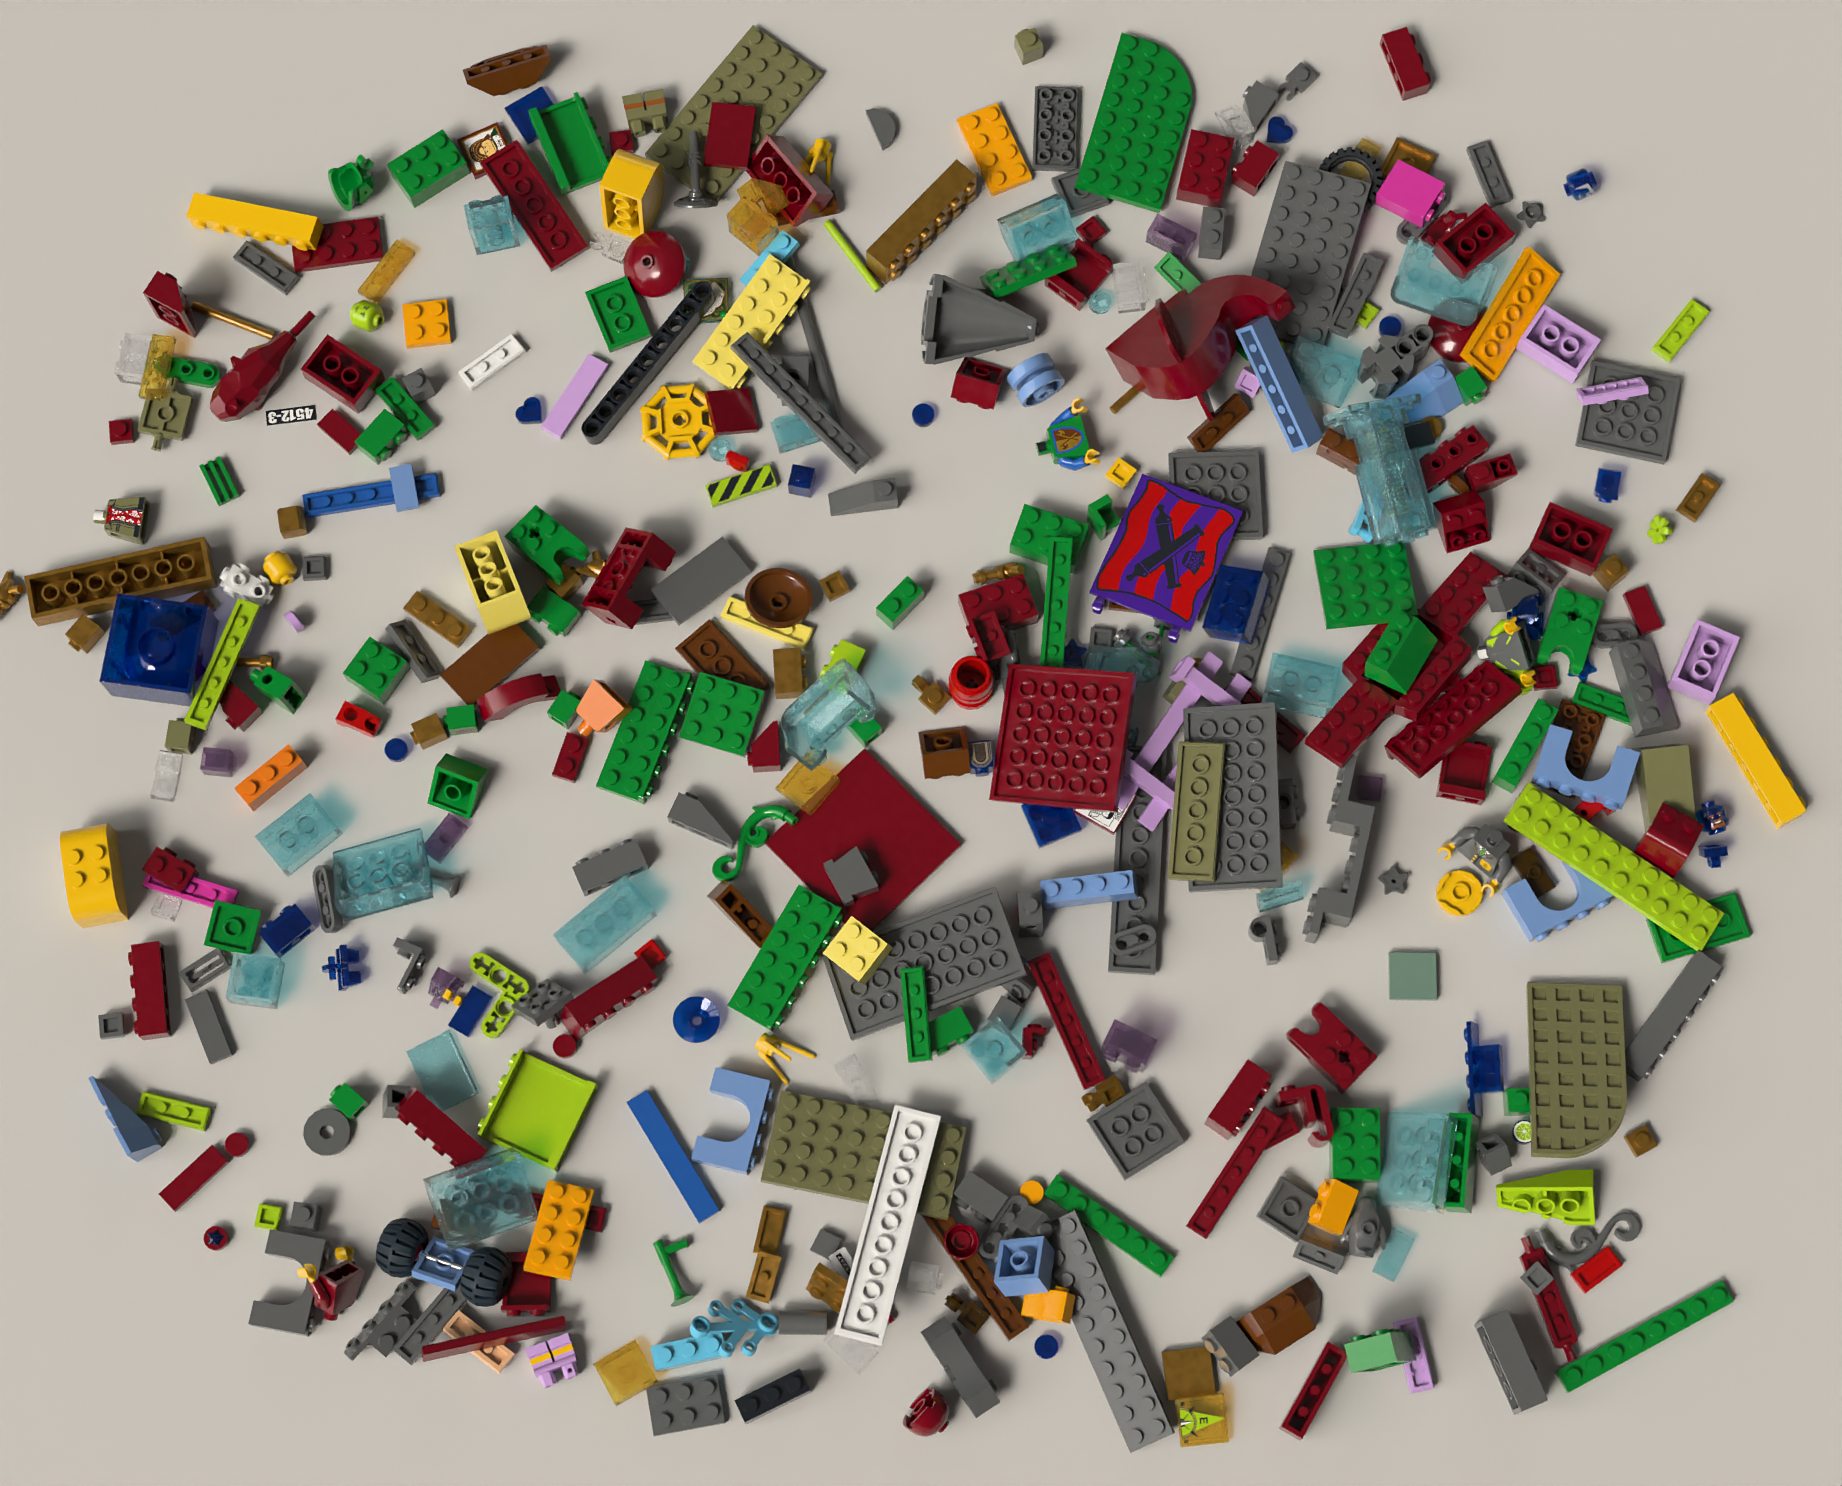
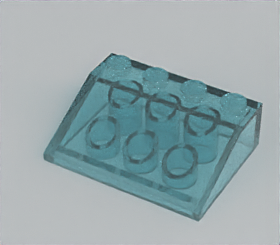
(381, 875)
(1416, 1161)
(481, 1198)

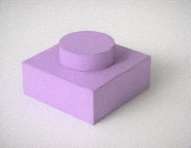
(1248, 382)

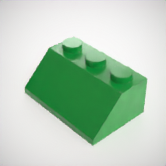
(1400, 652)

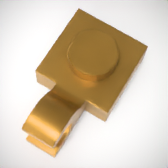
(932, 696)
(1107, 1093)

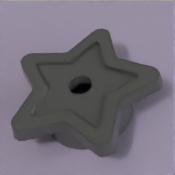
(1531, 208)
(1393, 887)

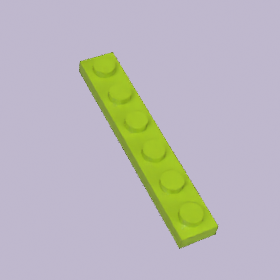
(222, 664)

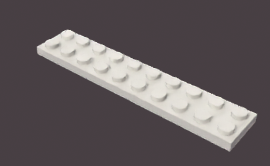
(887, 1225)

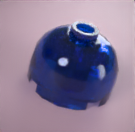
(1528, 611)

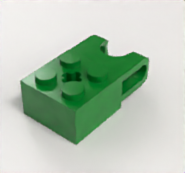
(545, 543)
(1566, 635)

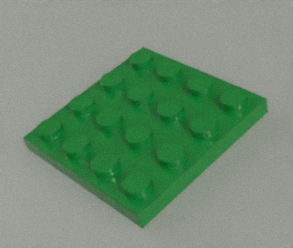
(1363, 584)

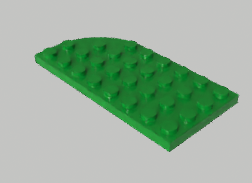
(1137, 126)

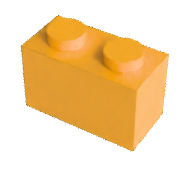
(1332, 1206)

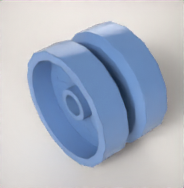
(1035, 380)

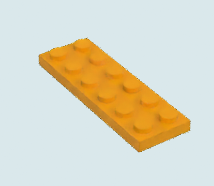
(1510, 314)

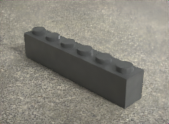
(1669, 1014)

